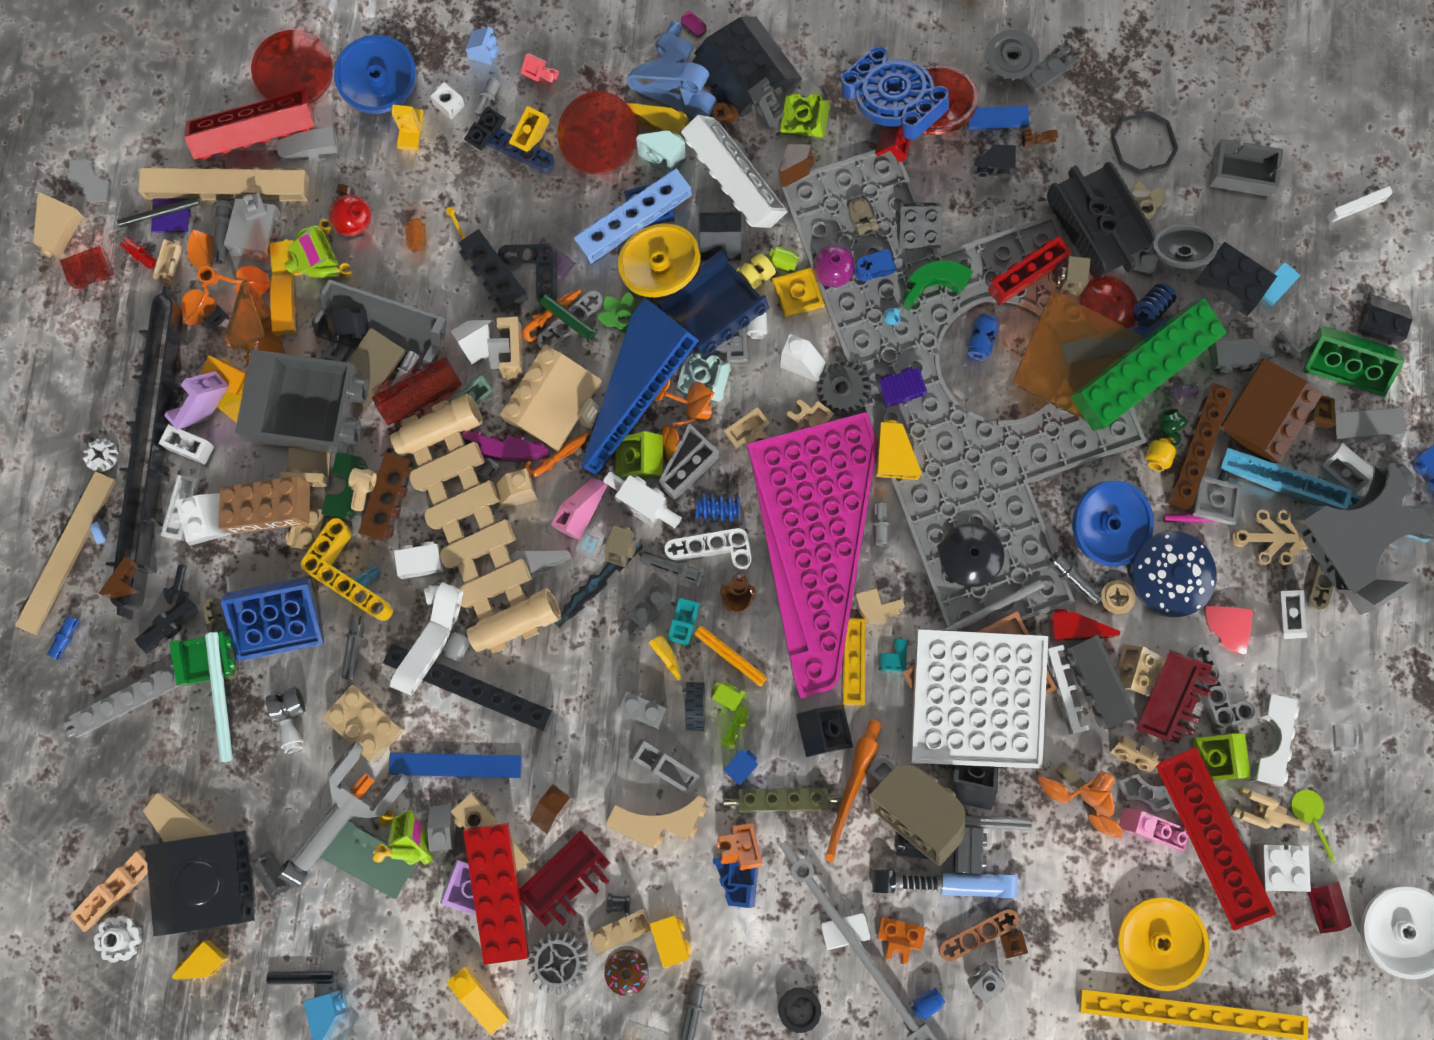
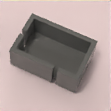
(1248, 169)

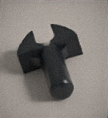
(177, 587)

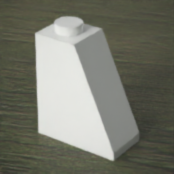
(802, 358)

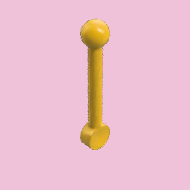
(450, 211)

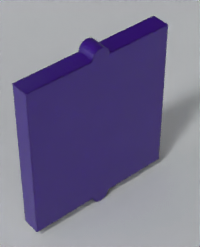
(171, 222)

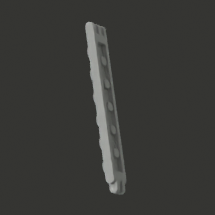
(121, 702)

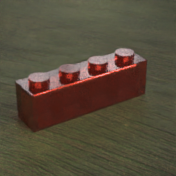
(416, 391)

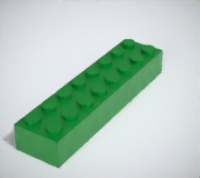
(1148, 364)

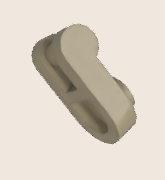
(860, 210)

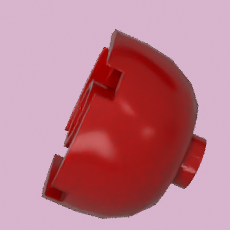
(350, 215)

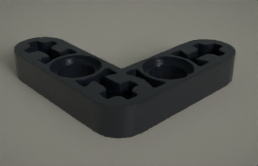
(542, 263)

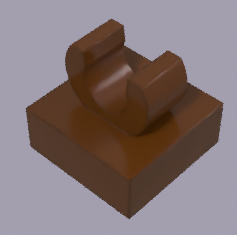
(1013, 944)

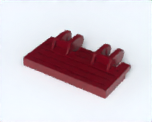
(1173, 698)
(562, 877)

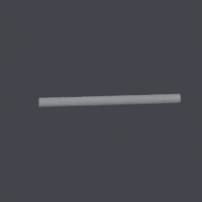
(995, 606)

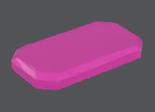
(693, 23)

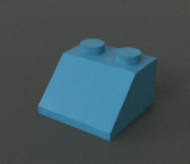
(325, 1014)

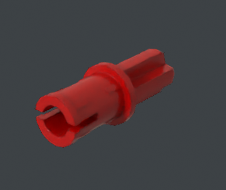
(138, 253)

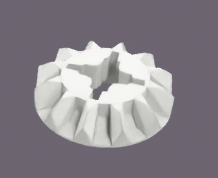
(110, 454)

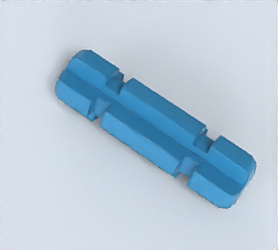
(365, 578)

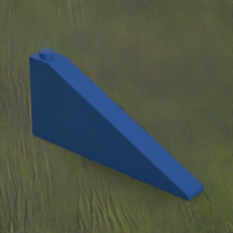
(646, 361)

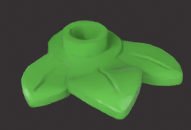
(616, 310)

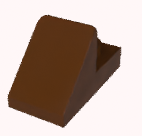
(1323, 414)
(117, 583)

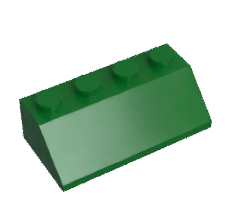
(1353, 360)

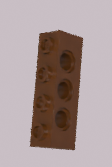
(390, 466)

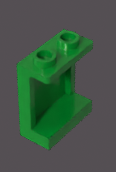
(191, 659)

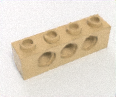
(472, 805)

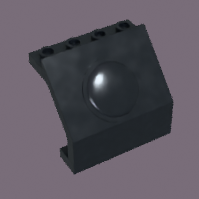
(199, 883)

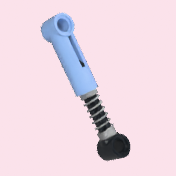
(947, 883)

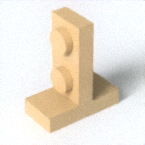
(619, 931)

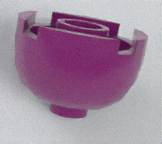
(834, 266)

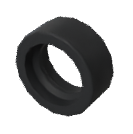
(813, 1021)

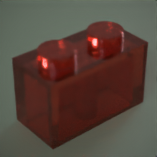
(87, 267)

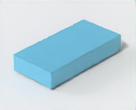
(1285, 278)

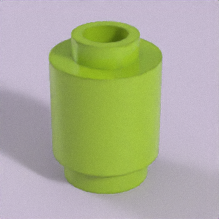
(783, 258)

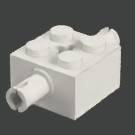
(641, 500)

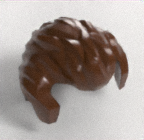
(737, 594)

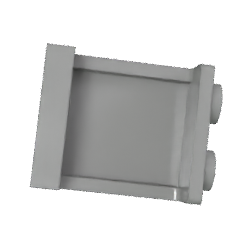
(250, 236)

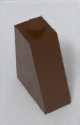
(551, 808)

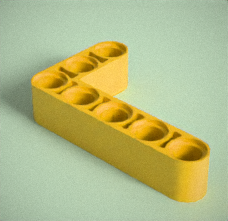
(340, 580)

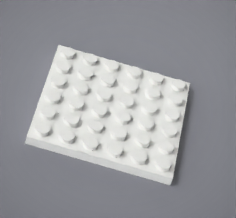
(979, 699)

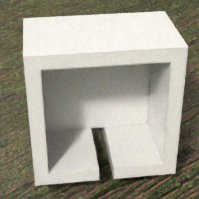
(1283, 867)

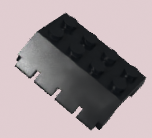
(741, 58)

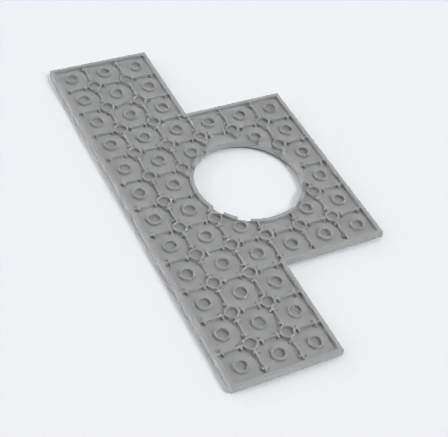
(967, 463)

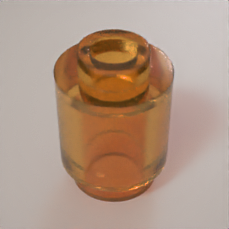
(415, 235)

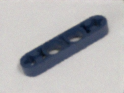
(516, 153)

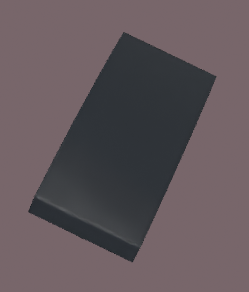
(485, 129)

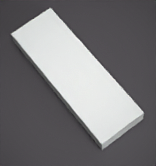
(1359, 204)
(183, 488)

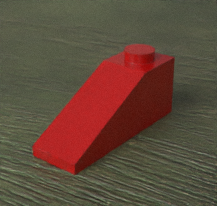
(1074, 626)

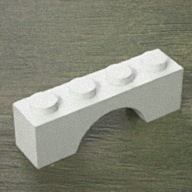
(1280, 714)

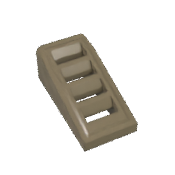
(588, 413)

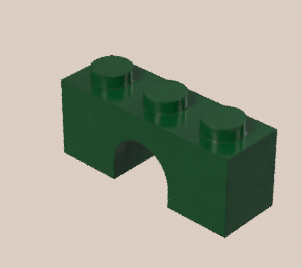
(340, 504)

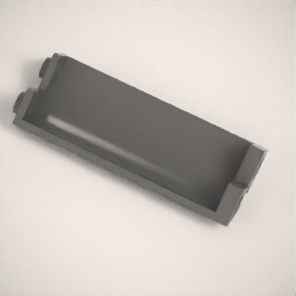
(400, 323)

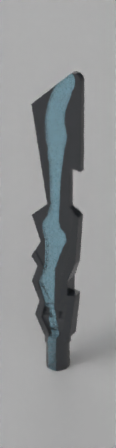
(587, 592)

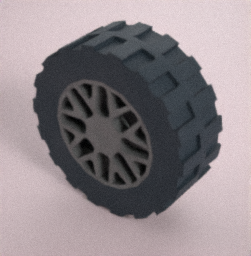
(695, 706)

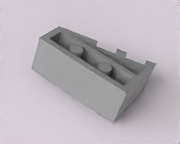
(1370, 426)
(688, 463)

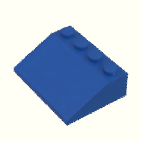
(273, 618)

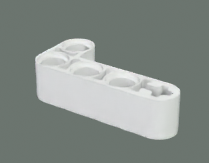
(707, 550)

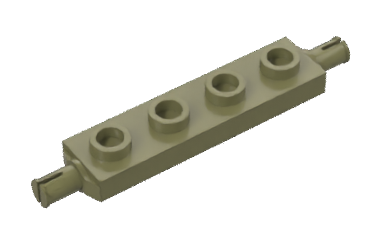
(782, 800)

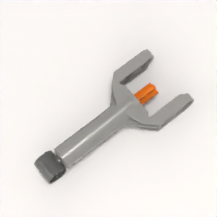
(346, 804)

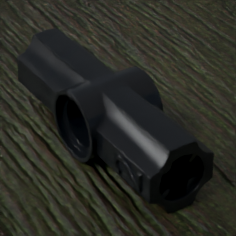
(166, 625)

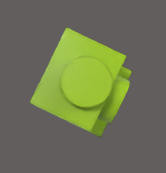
(727, 695)

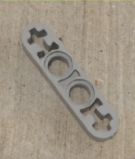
(593, 309)

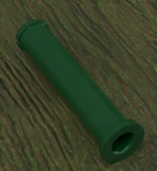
(568, 318)

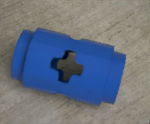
(980, 346)

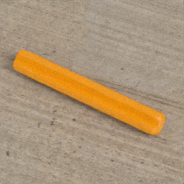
(730, 655)

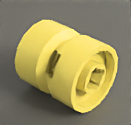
(763, 266)

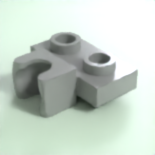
(735, 347)

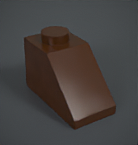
(796, 163)

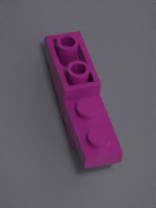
(513, 450)

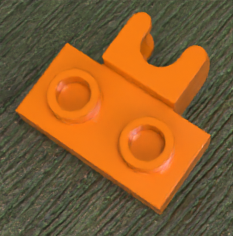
(741, 846)
(900, 938)

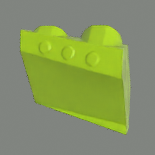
(805, 115)

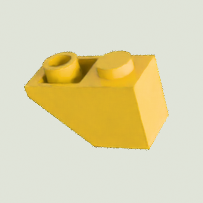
(203, 962)

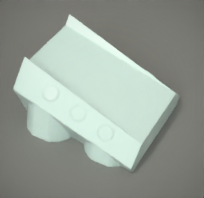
(707, 370)

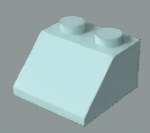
(662, 149)

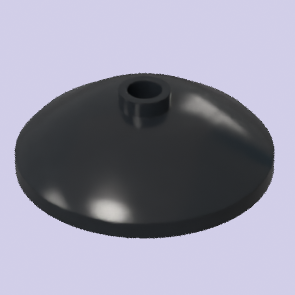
(969, 569)

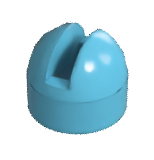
(892, 316)

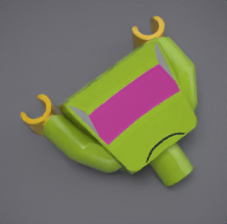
(313, 253)
(407, 839)

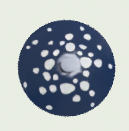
(1173, 574)

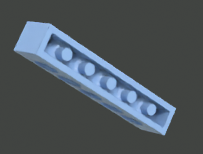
(630, 225)

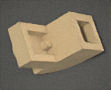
(870, 607)

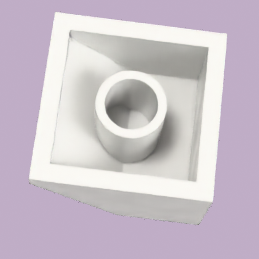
(200, 518)

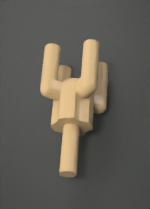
(1266, 812)

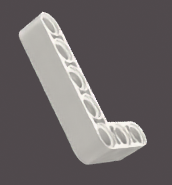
(431, 641)

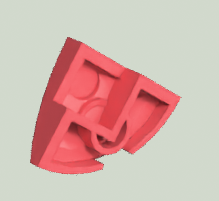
(1230, 625)

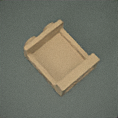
(511, 328)

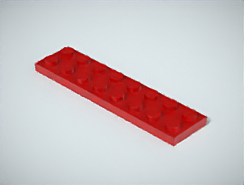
(1215, 839)

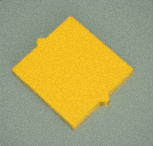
(279, 255)

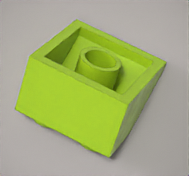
(640, 456)
(1224, 756)

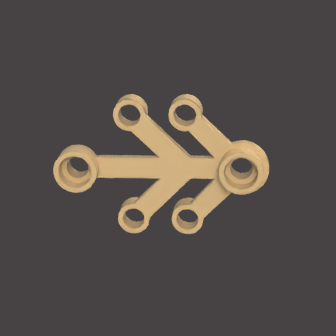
(1276, 536)

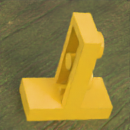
(410, 126)

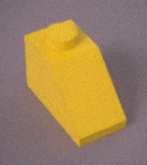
(529, 129)

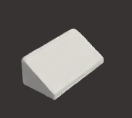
(834, 938)

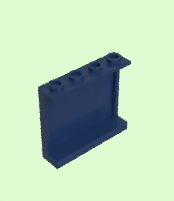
(714, 304)

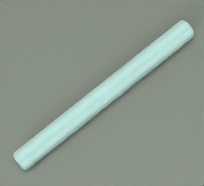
(218, 696)

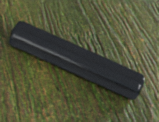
(300, 977)

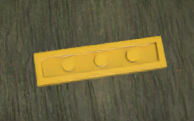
(854, 663)

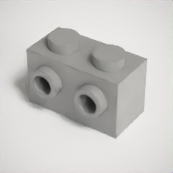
(641, 710)

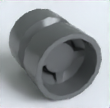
(285, 704)

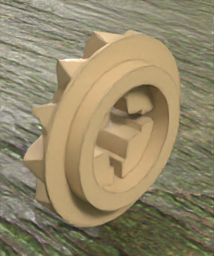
(1123, 590)

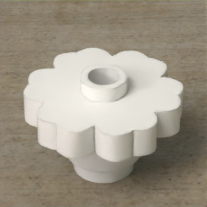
(118, 939)

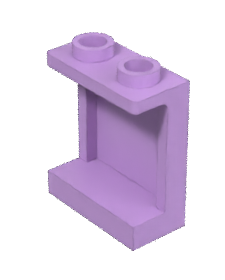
(204, 395)

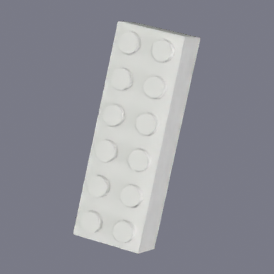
(733, 172)

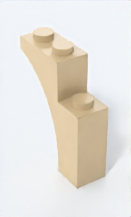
(649, 828)

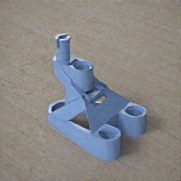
(673, 72)

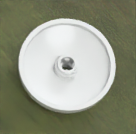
(1382, 934)

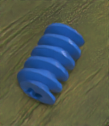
(718, 507)

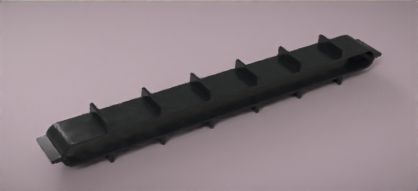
(140, 427)

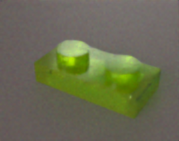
(731, 735)

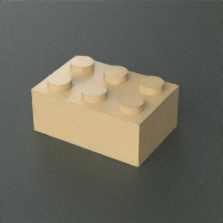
(363, 721)

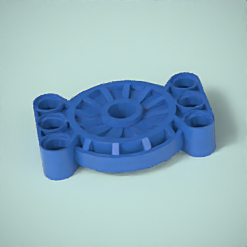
(895, 92)

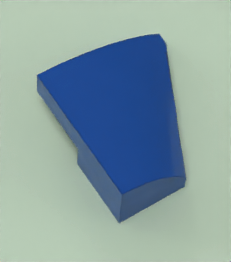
(738, 884)

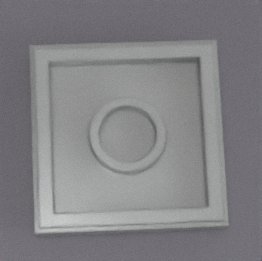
(1217, 500)

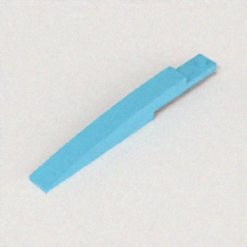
(1291, 482)

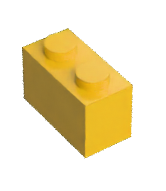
(670, 941)

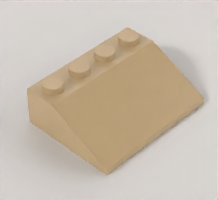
(550, 398)

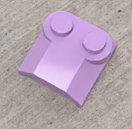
(458, 889)

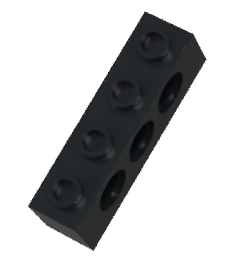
(477, 244)

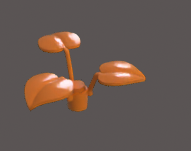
(196, 303)
(697, 408)
(1098, 797)

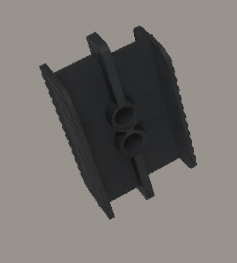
(1104, 190)

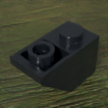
(997, 161)

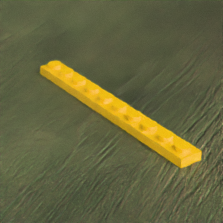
(1193, 1014)

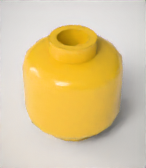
(1160, 454)

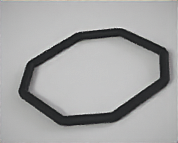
(1150, 168)

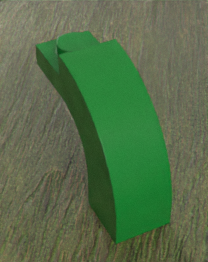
(941, 273)

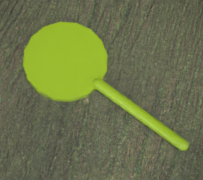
(1309, 807)

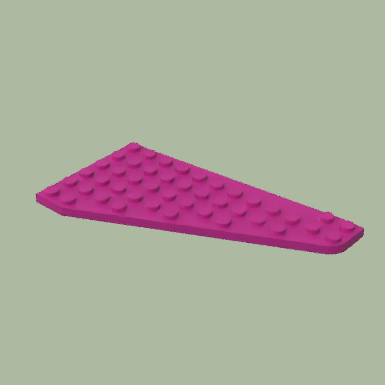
(813, 517)

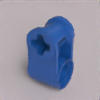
(879, 265)

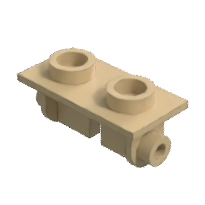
(167, 261)
(1144, 758)

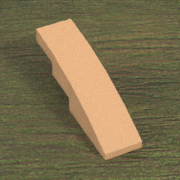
(111, 891)

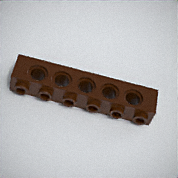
(1199, 446)

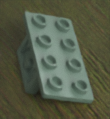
(354, 854)

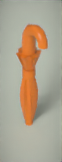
(539, 319)
(566, 450)

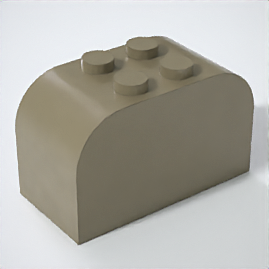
(920, 811)

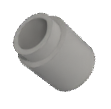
(456, 646)

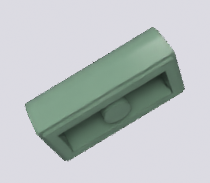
(477, 388)

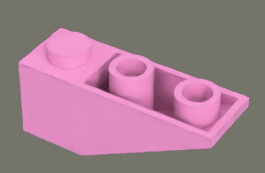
(579, 508)
(1153, 829)

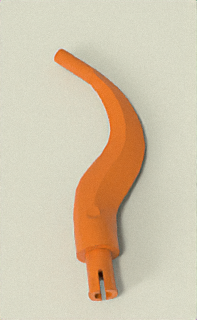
(864, 755)

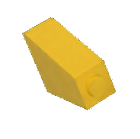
(895, 453)

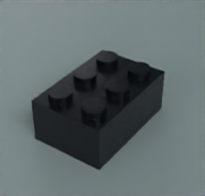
(1236, 279)

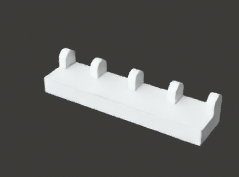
(1063, 691)

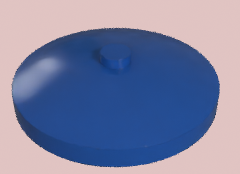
(375, 74)
(1112, 522)

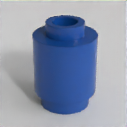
(927, 1003)

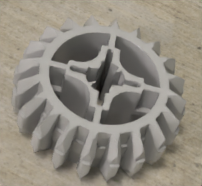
(561, 973)

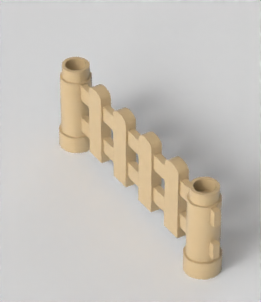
(524, 614)

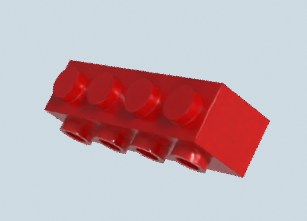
(1030, 270)

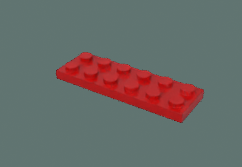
(496, 893)

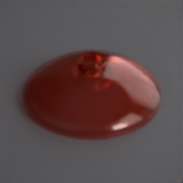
(1100, 297)

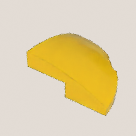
(666, 654)

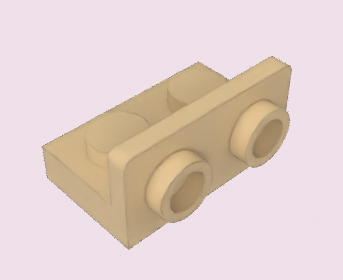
(304, 536)

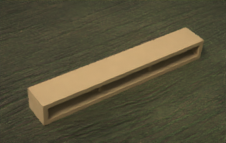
(223, 183)

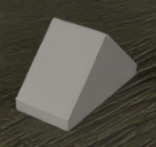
(498, 351)

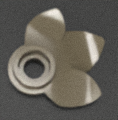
(1148, 199)

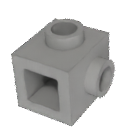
(986, 981)

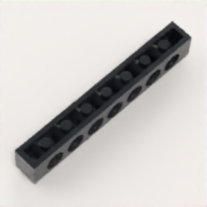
(478, 691)

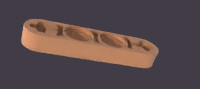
(976, 931)

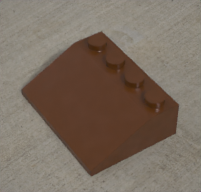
(1271, 411)

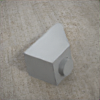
(440, 828)

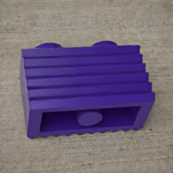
(901, 387)

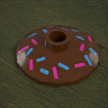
(635, 964)

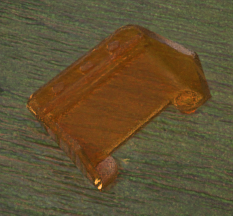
(251, 324)

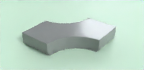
(83, 173)
(1135, 788)

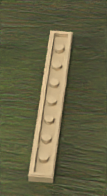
(65, 553)

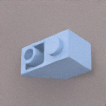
(482, 46)

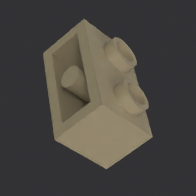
(1073, 277)
(620, 546)

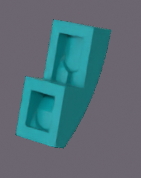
(683, 621)

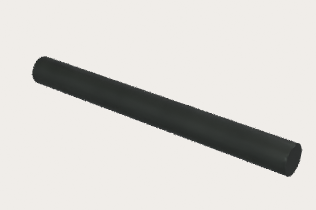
(158, 212)

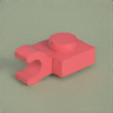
(535, 69)

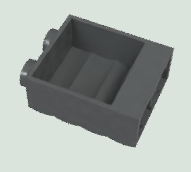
(301, 402)

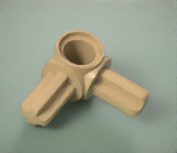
(362, 483)

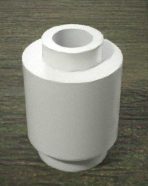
(758, 327)

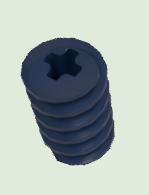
(1154, 304)

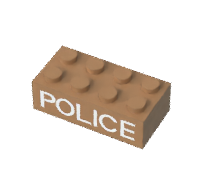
(264, 505)

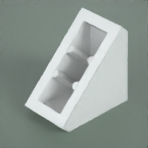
(473, 338)

